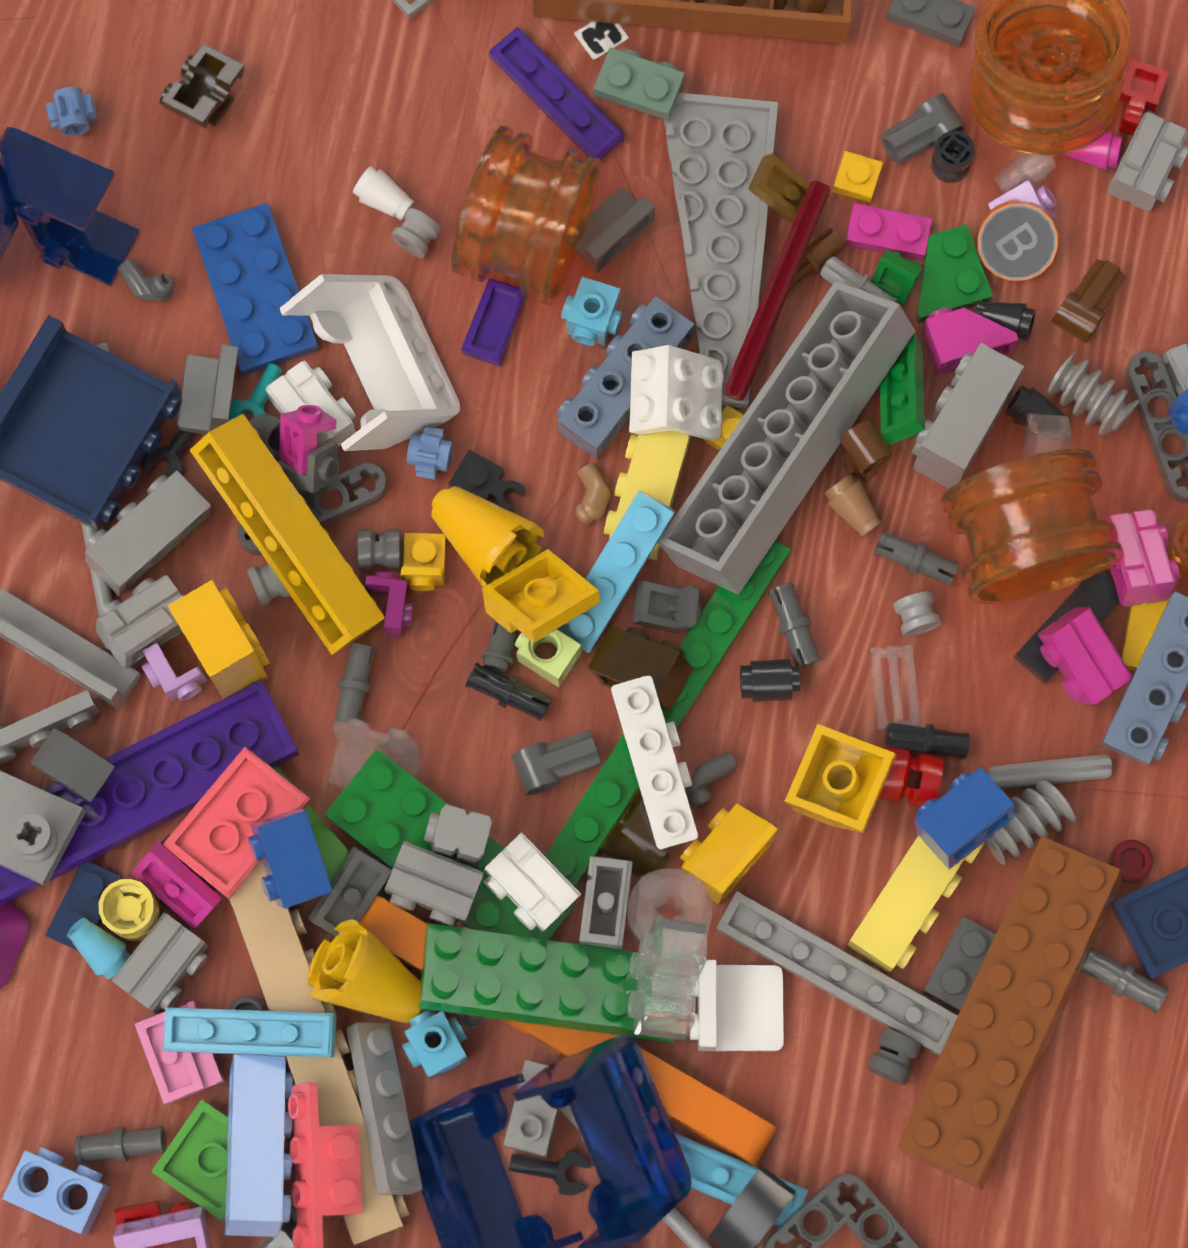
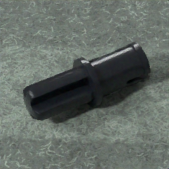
(927, 739)

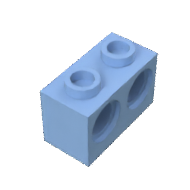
(53, 1200)

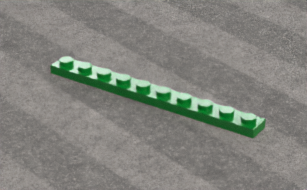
(617, 780)

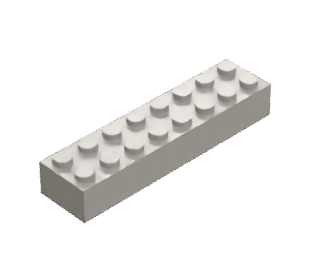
(786, 436)

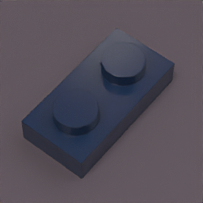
(81, 901)

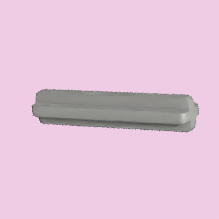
(1052, 771)

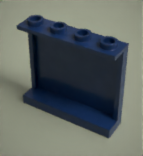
(79, 424)

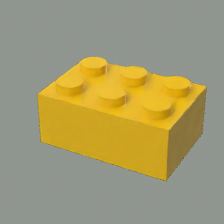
(221, 638)

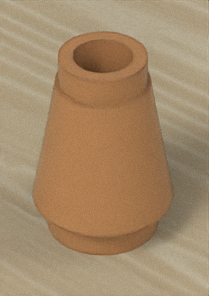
(853, 504)

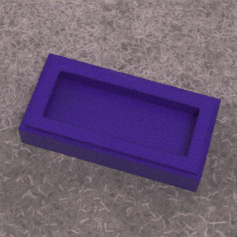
(493, 322)

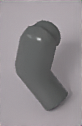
(143, 287)
(705, 775)

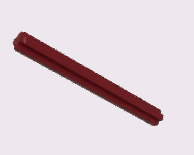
(776, 291)

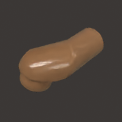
(596, 497)

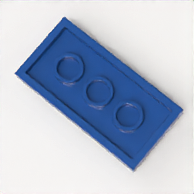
(251, 285)

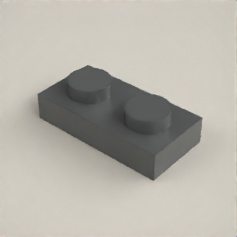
(935, 18)
(352, 891)
(959, 964)

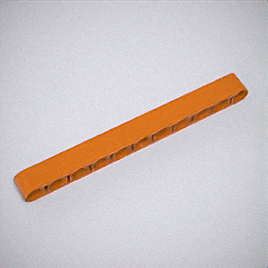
(682, 1096)

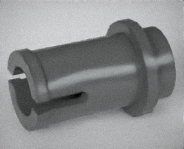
(499, 649)

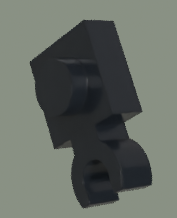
(484, 480)

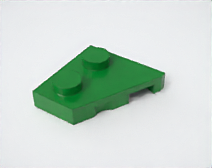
(951, 273)

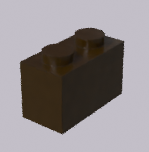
(632, 655)

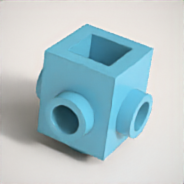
(592, 312)
(439, 1059)

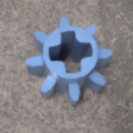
(71, 111)
(429, 452)

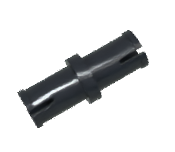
(508, 691)

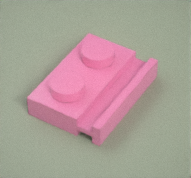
(176, 1072)

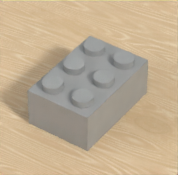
(965, 415)

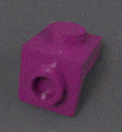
(398, 610)

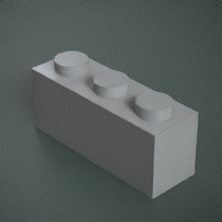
(146, 532)

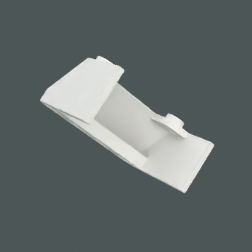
(388, 351)

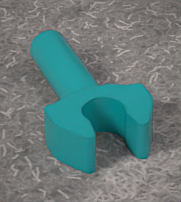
(259, 397)

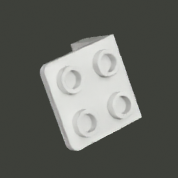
(675, 392)
(739, 1008)

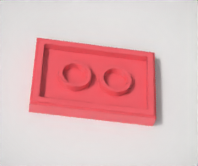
(218, 827)

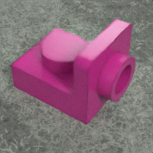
(300, 433)

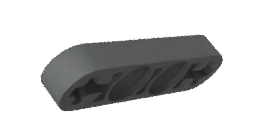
(1155, 427)
(326, 517)

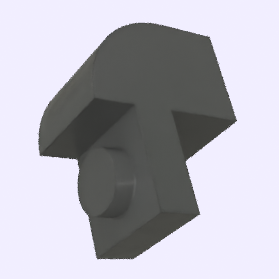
(72, 765)

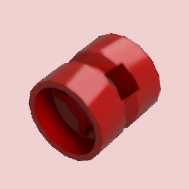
(928, 782)

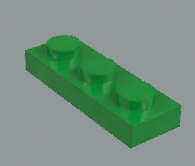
(903, 395)

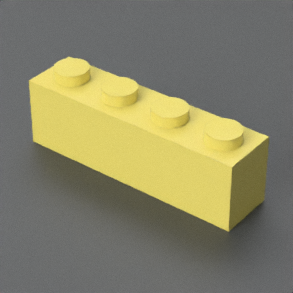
(653, 469)
(906, 907)

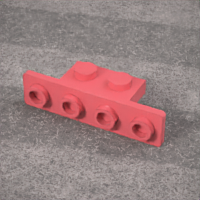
(325, 1168)

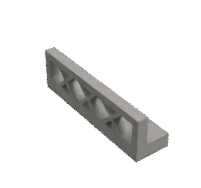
(65, 651)

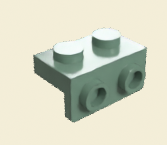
(639, 83)

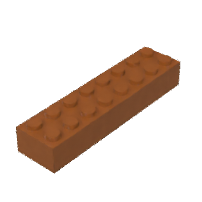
(766, 18)
(1011, 1012)

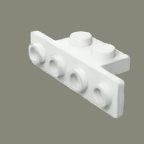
(654, 761)

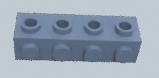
(604, 402)
(1154, 690)

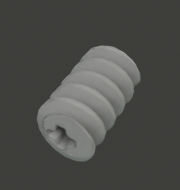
(1091, 396)
(1031, 816)

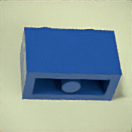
(963, 817)
(289, 858)

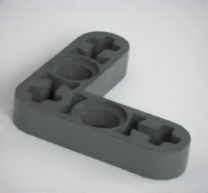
(838, 1214)

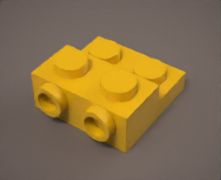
(539, 596)

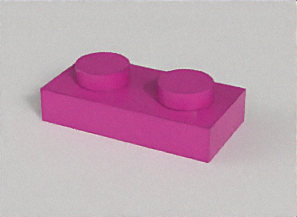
(888, 230)
(176, 885)

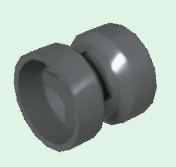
(379, 549)
(889, 1065)

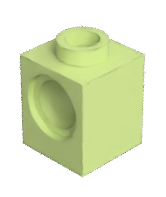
(551, 669)

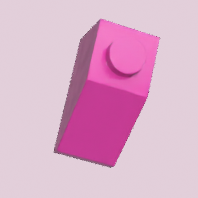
(955, 332)

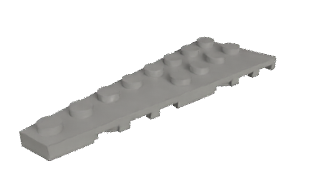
(712, 160)

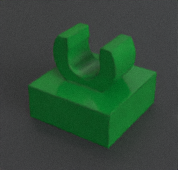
(896, 276)

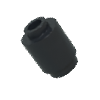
(769, 680)

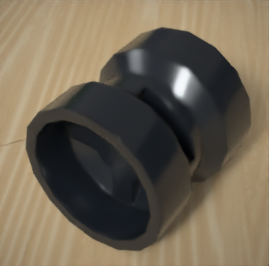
(951, 166)

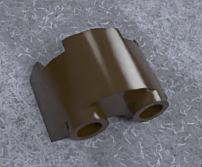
(205, 87)
(634, 840)

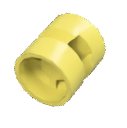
(129, 909)

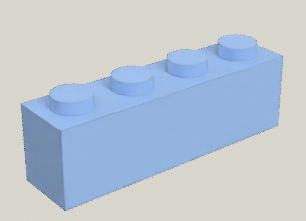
(257, 1146)

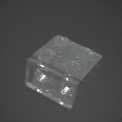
(358, 743)

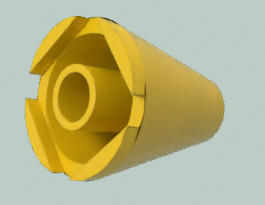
(485, 534)
(363, 975)

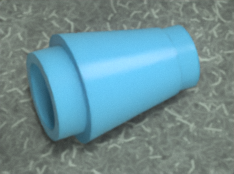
(99, 948)

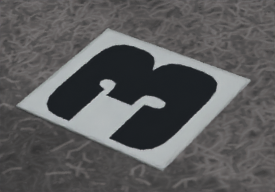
(599, 37)

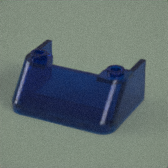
(58, 204)
(625, 1135)
(466, 1177)

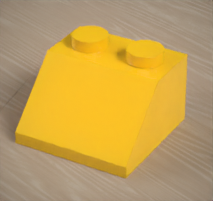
(839, 780)
(728, 851)

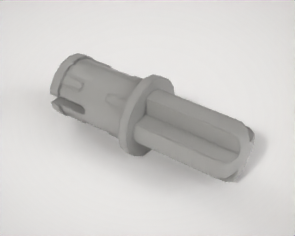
(839, 271)

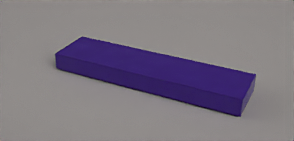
(556, 95)

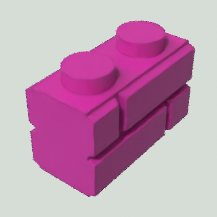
(1145, 569)
(1083, 656)

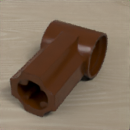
(1085, 307)
(864, 451)

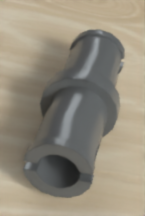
(916, 558)
(794, 625)
(355, 682)
(1124, 980)
(120, 1144)

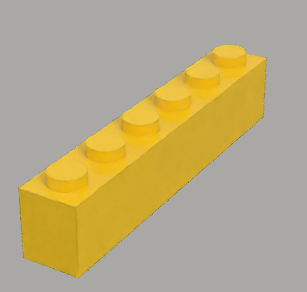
(287, 533)

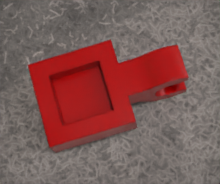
(1141, 91)

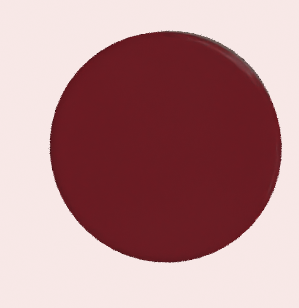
(1133, 859)

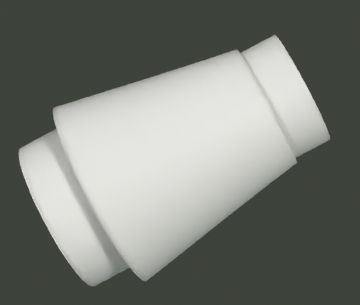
(382, 193)

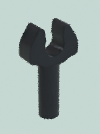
(170, 453)
(552, 1170)

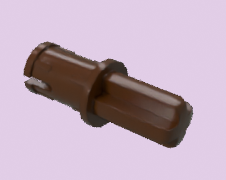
(818, 253)

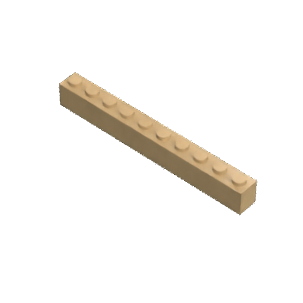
(282, 971)

